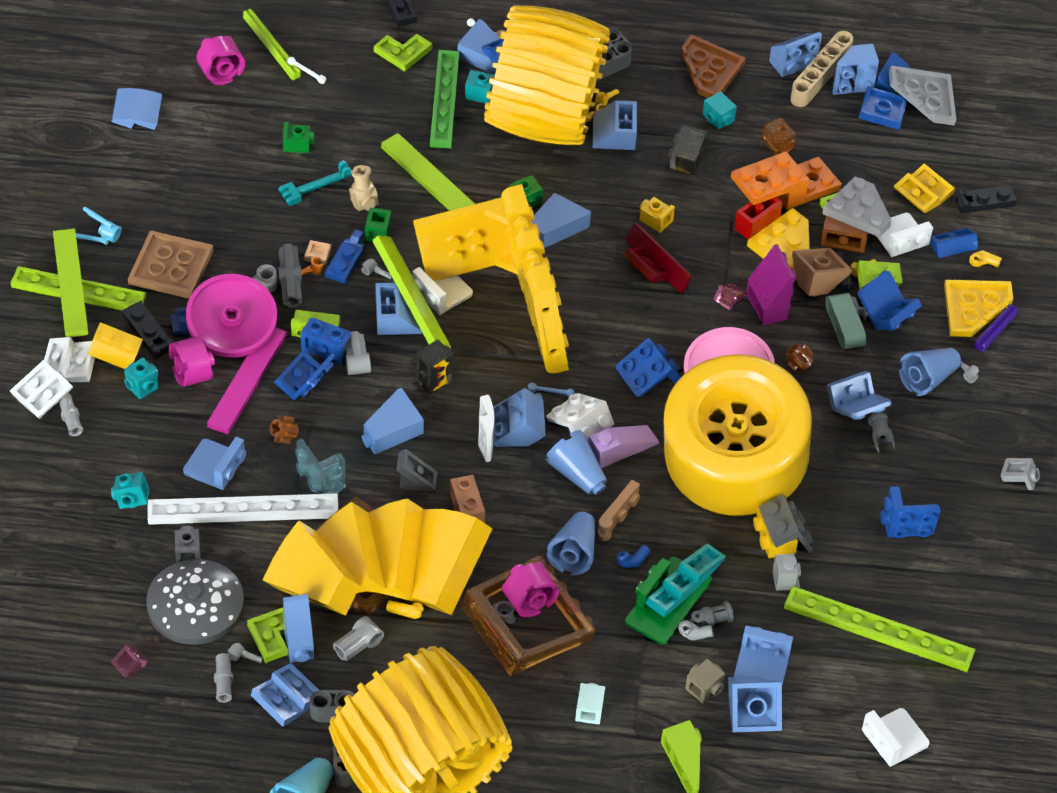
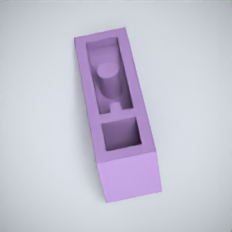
(621, 442)

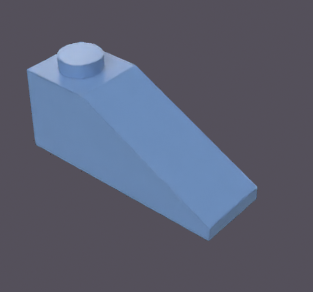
(298, 628)

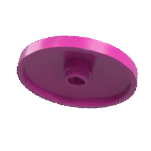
(232, 315)

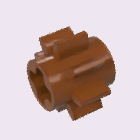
(799, 357)
(284, 429)

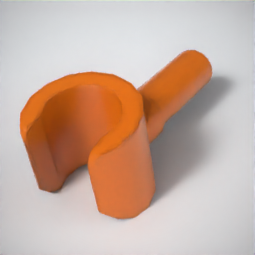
(314, 268)

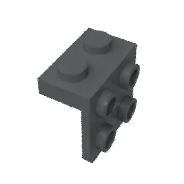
(785, 522)

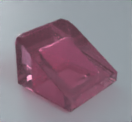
(729, 295)
(129, 661)

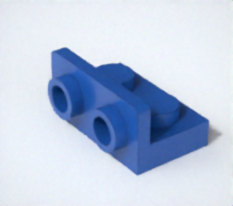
(323, 339)

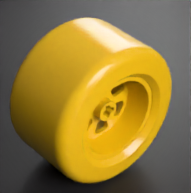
(737, 392)

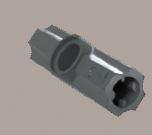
(290, 275)

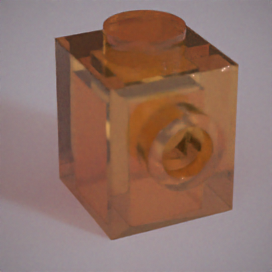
(779, 136)

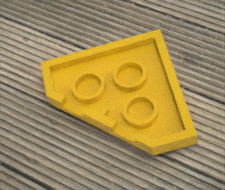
(787, 231)
(974, 304)

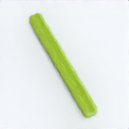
(271, 43)

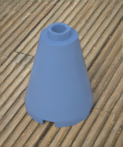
(928, 368)
(578, 463)
(573, 545)

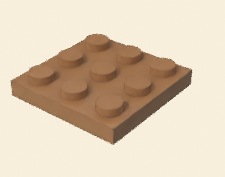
(170, 264)

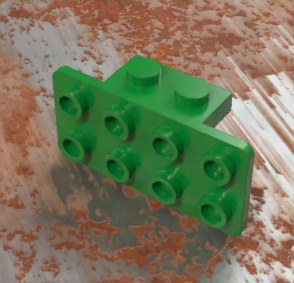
(648, 621)

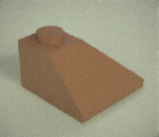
(819, 270)

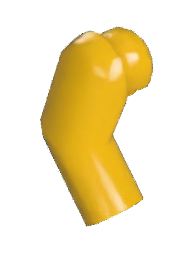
(982, 258)
(411, 611)

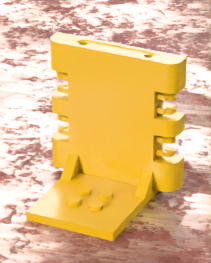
(503, 236)

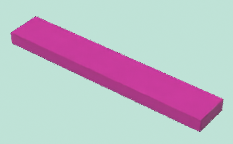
(244, 384)

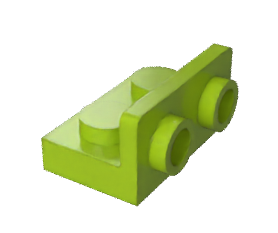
(301, 318)

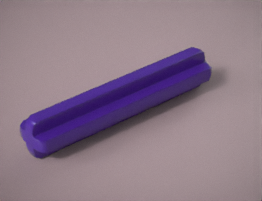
(996, 328)

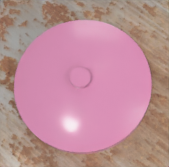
(725, 342)

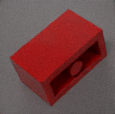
(754, 218)

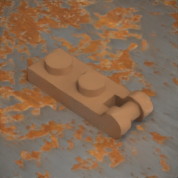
(618, 510)

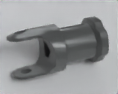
(881, 432)
(713, 615)

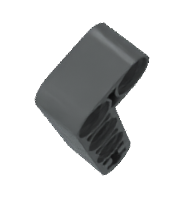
(618, 54)
(331, 700)

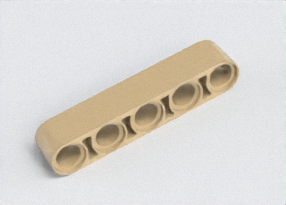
(820, 69)

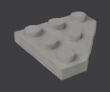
(926, 91)
(860, 207)

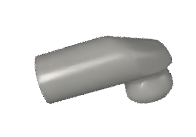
(695, 632)

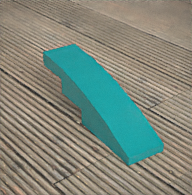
(685, 580)

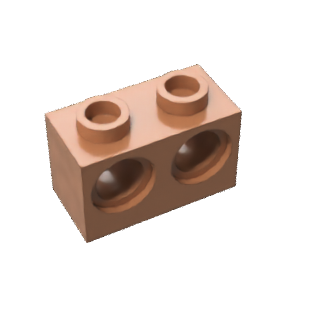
(466, 497)

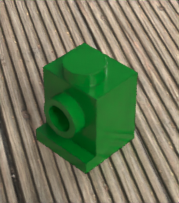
(297, 138)
(377, 223)

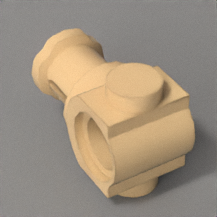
(363, 191)

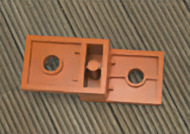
(786, 180)

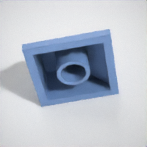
(755, 704)

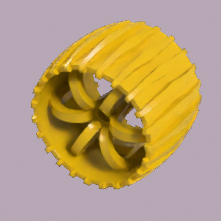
(546, 75)
(420, 728)

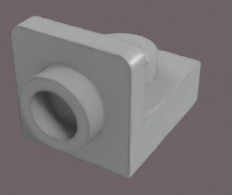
(1020, 471)

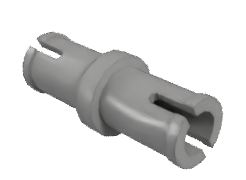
(70, 415)
(223, 677)

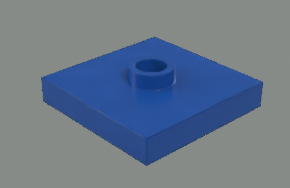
(883, 107)

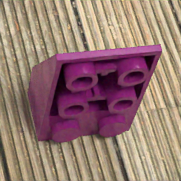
(771, 287)

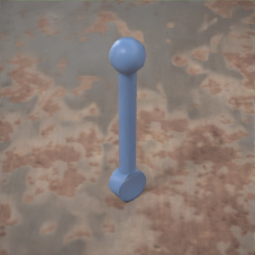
(532, 387)

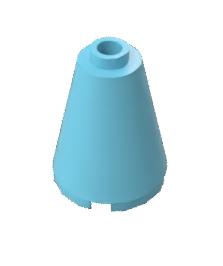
(310, 778)

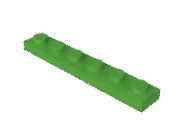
(444, 99)

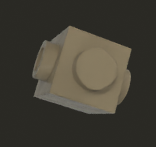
(705, 680)

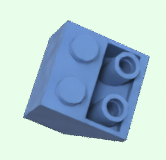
(795, 53)
(856, 70)
(616, 126)
(392, 312)
(519, 420)

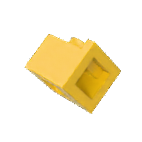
(656, 214)

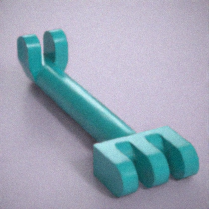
(293, 194)

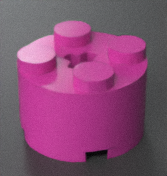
(220, 59)
(191, 361)
(530, 589)

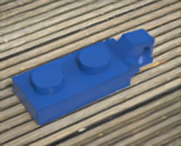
(346, 258)

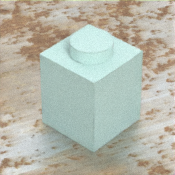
(590, 703)

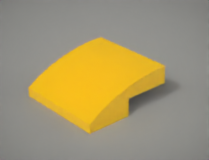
(924, 188)

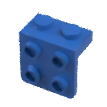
(885, 302)
(647, 367)
(302, 374)
(908, 519)

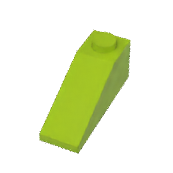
(683, 750)

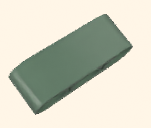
(845, 321)

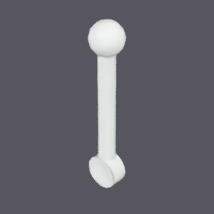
(321, 79)

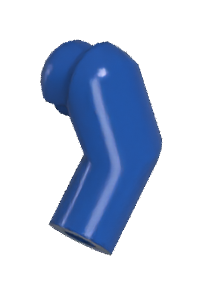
(629, 561)

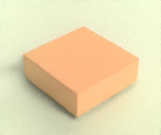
(318, 249)

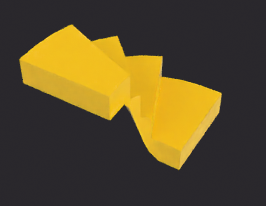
(386, 551)

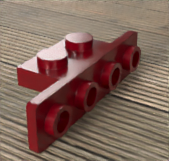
(655, 260)

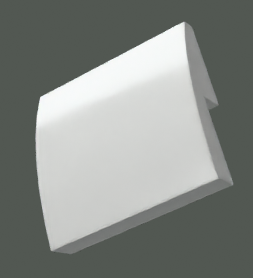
(70, 359)
(41, 389)
(486, 427)

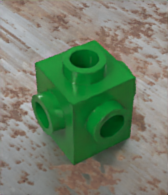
(532, 190)

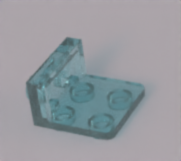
(322, 476)

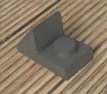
(415, 473)

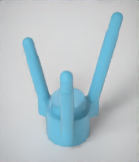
(108, 230)

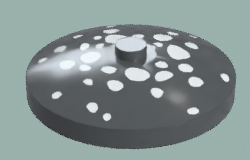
(195, 601)

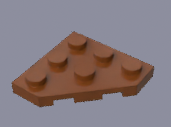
(710, 65)

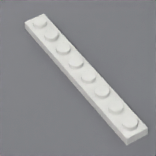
(242, 508)

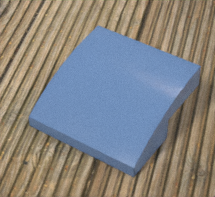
(136, 107)
(285, 694)

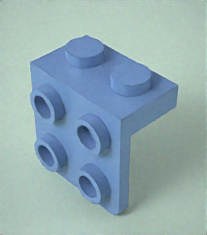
(855, 396)
(215, 462)
(763, 654)

